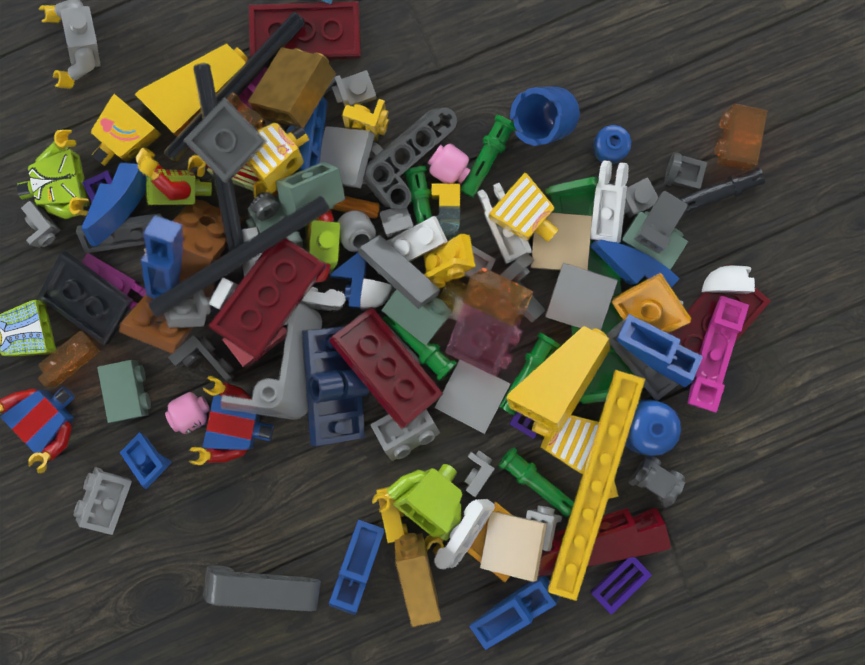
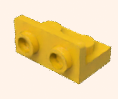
(361, 119)
(449, 260)

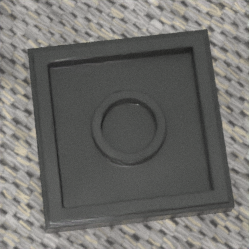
(225, 140)

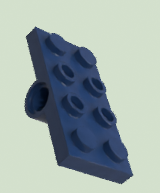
(332, 391)

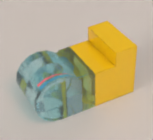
(448, 207)

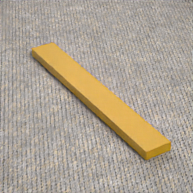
(596, 485)

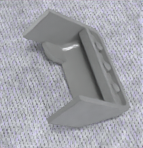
(288, 395)

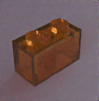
(741, 136)
(497, 296)

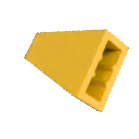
(176, 97)
(561, 380)

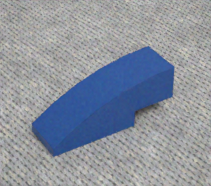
(114, 203)
(163, 256)
(631, 263)
(659, 350)
(356, 567)
(514, 612)

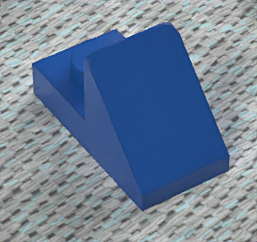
(353, 270)
(144, 460)

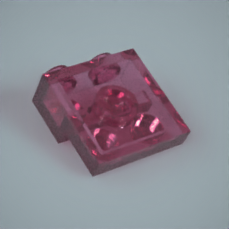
(483, 340)

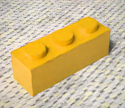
(392, 519)

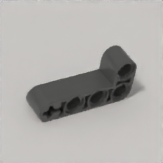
(411, 154)
(260, 590)

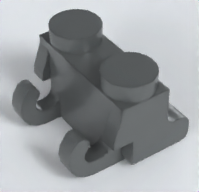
(658, 480)

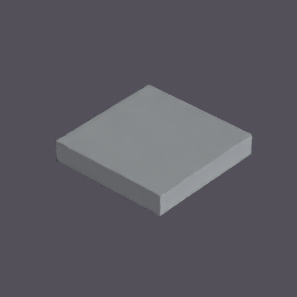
(347, 151)
(581, 297)
(472, 396)

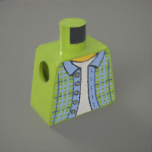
(26, 330)

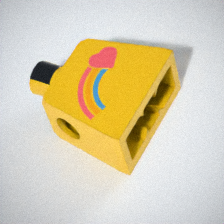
(121, 132)

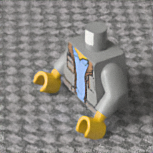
(79, 38)

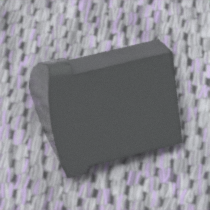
(685, 172)

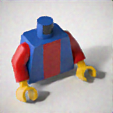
(40, 421)
(228, 431)

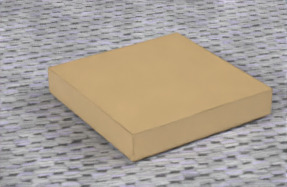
(567, 246)
(513, 546)

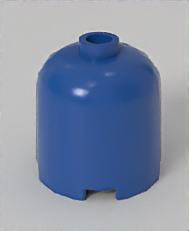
(544, 114)
(653, 428)

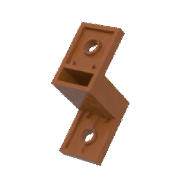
(200, 248)

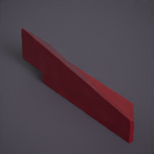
(617, 539)

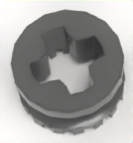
(265, 206)

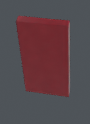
(326, 29)
(267, 297)
(703, 309)
(386, 367)

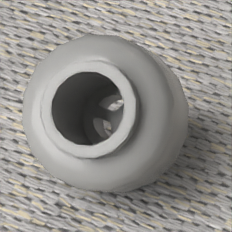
(355, 230)

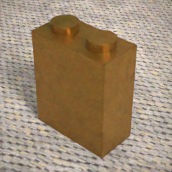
(292, 87)
(417, 579)

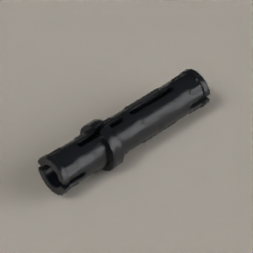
(732, 186)

